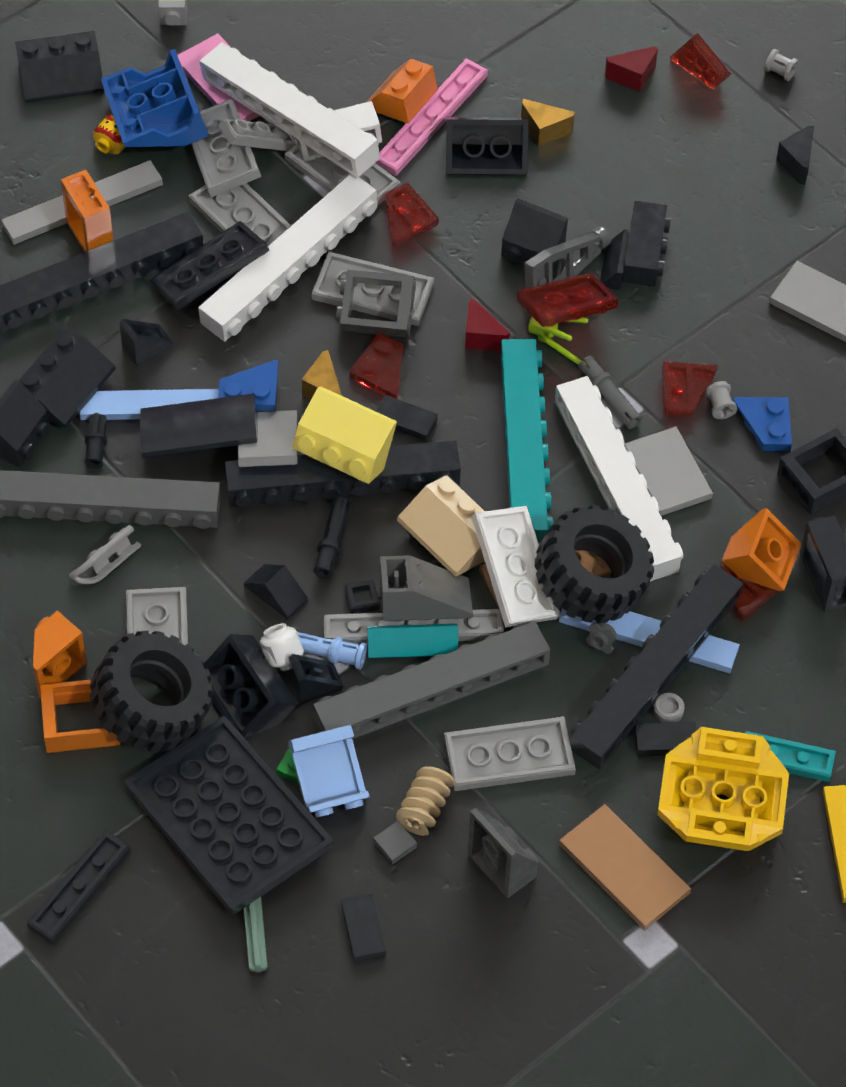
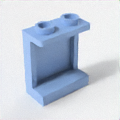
(328, 771)

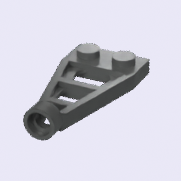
(539, 268)

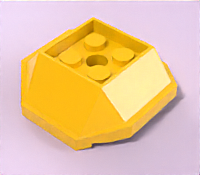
(727, 765)

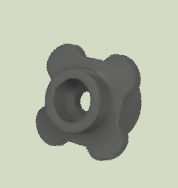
(601, 637)

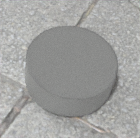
(668, 708)

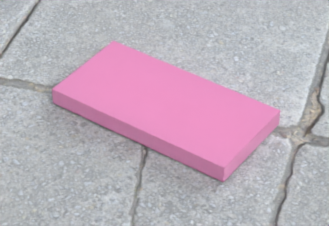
(191, 65)

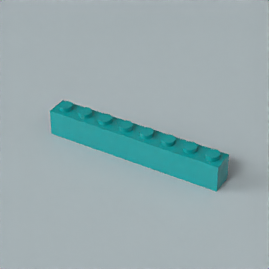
(525, 431)

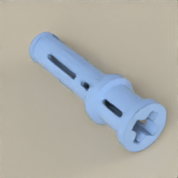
(335, 650)

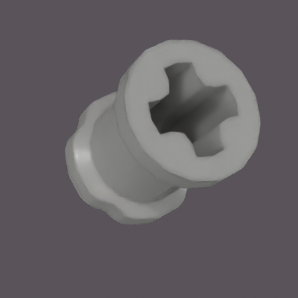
(772, 64)
(721, 400)

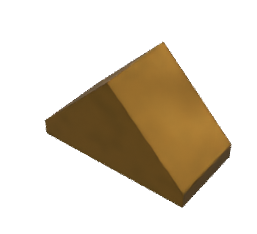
(546, 121)
(321, 375)

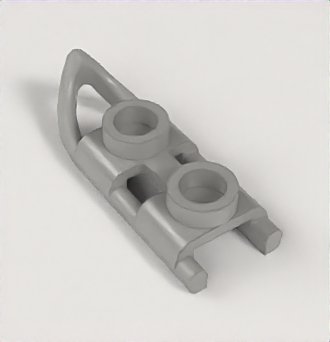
(98, 558)

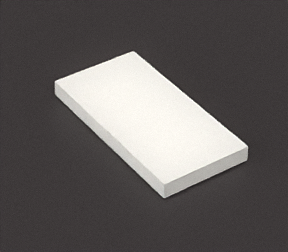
(510, 556)

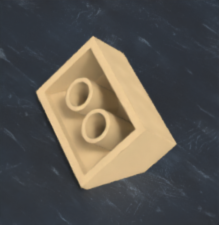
(444, 525)

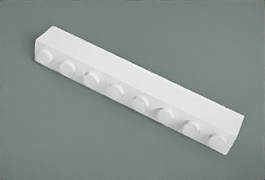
(290, 109)
(288, 257)
(616, 470)

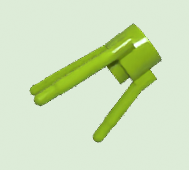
(545, 333)

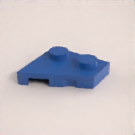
(257, 380)
(768, 421)

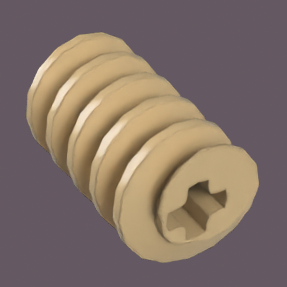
(424, 799)

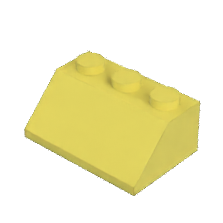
(345, 435)

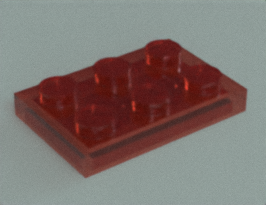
(567, 299)

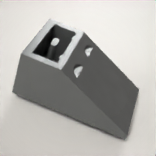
(421, 591)

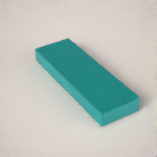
(412, 640)
(802, 758)

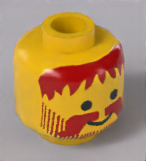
(108, 137)

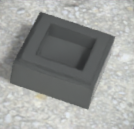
(395, 842)

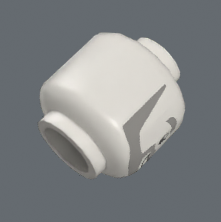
(279, 644)

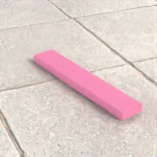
(431, 117)

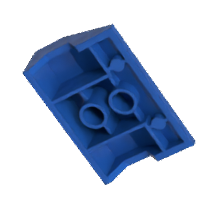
(155, 106)

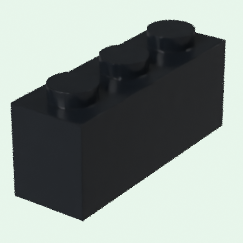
(646, 243)

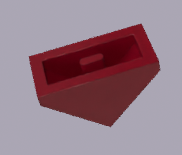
(632, 68)
(483, 330)

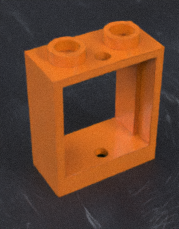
(86, 216)
(70, 693)

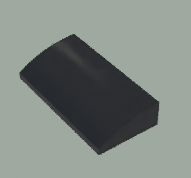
(198, 425)

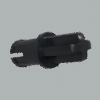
(95, 441)

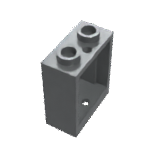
(405, 310)

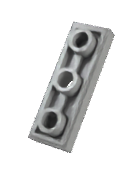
(256, 134)

